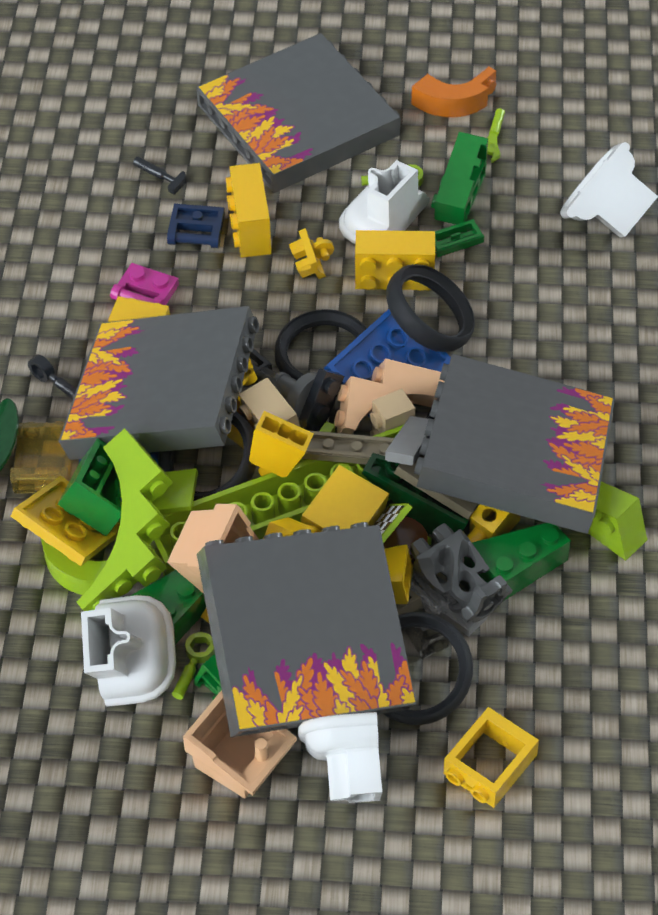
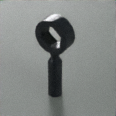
(43, 371)

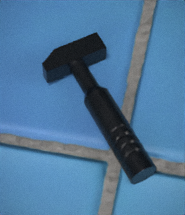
(176, 183)

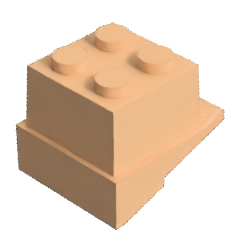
(222, 523)
(238, 761)

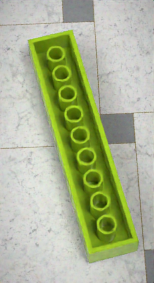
(263, 499)

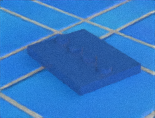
(383, 341)

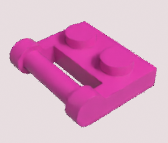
(145, 282)

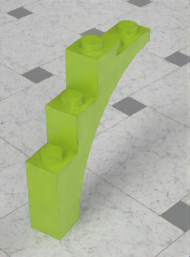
(141, 523)

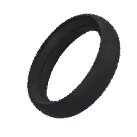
(308, 320)
(413, 325)
(245, 470)
(465, 674)

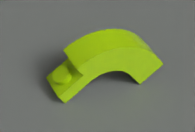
(69, 573)

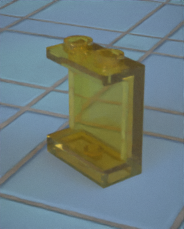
(39, 457)

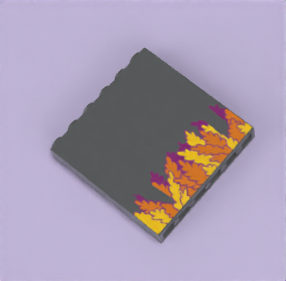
(298, 111)
(162, 381)
(516, 443)
(304, 627)

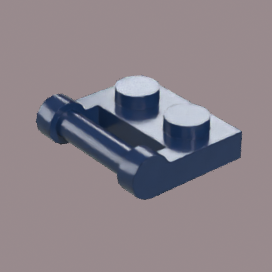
(196, 219)

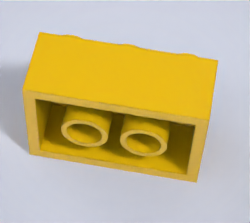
(250, 210)
(383, 253)

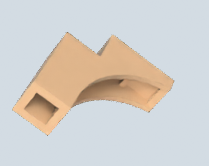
(388, 377)

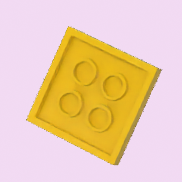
(58, 527)

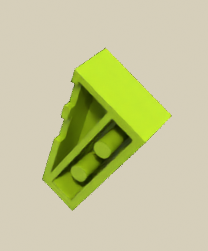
(618, 521)

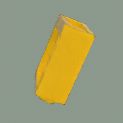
(507, 735)

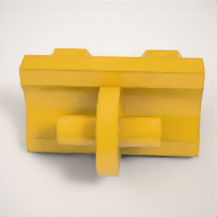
(315, 251)

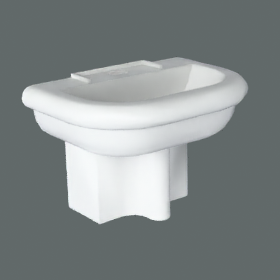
(611, 193)
(386, 203)
(129, 648)
(351, 753)

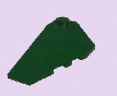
(424, 507)

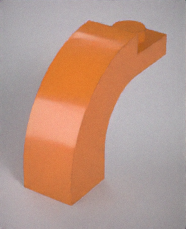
(453, 99)

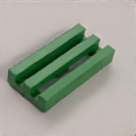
(457, 241)

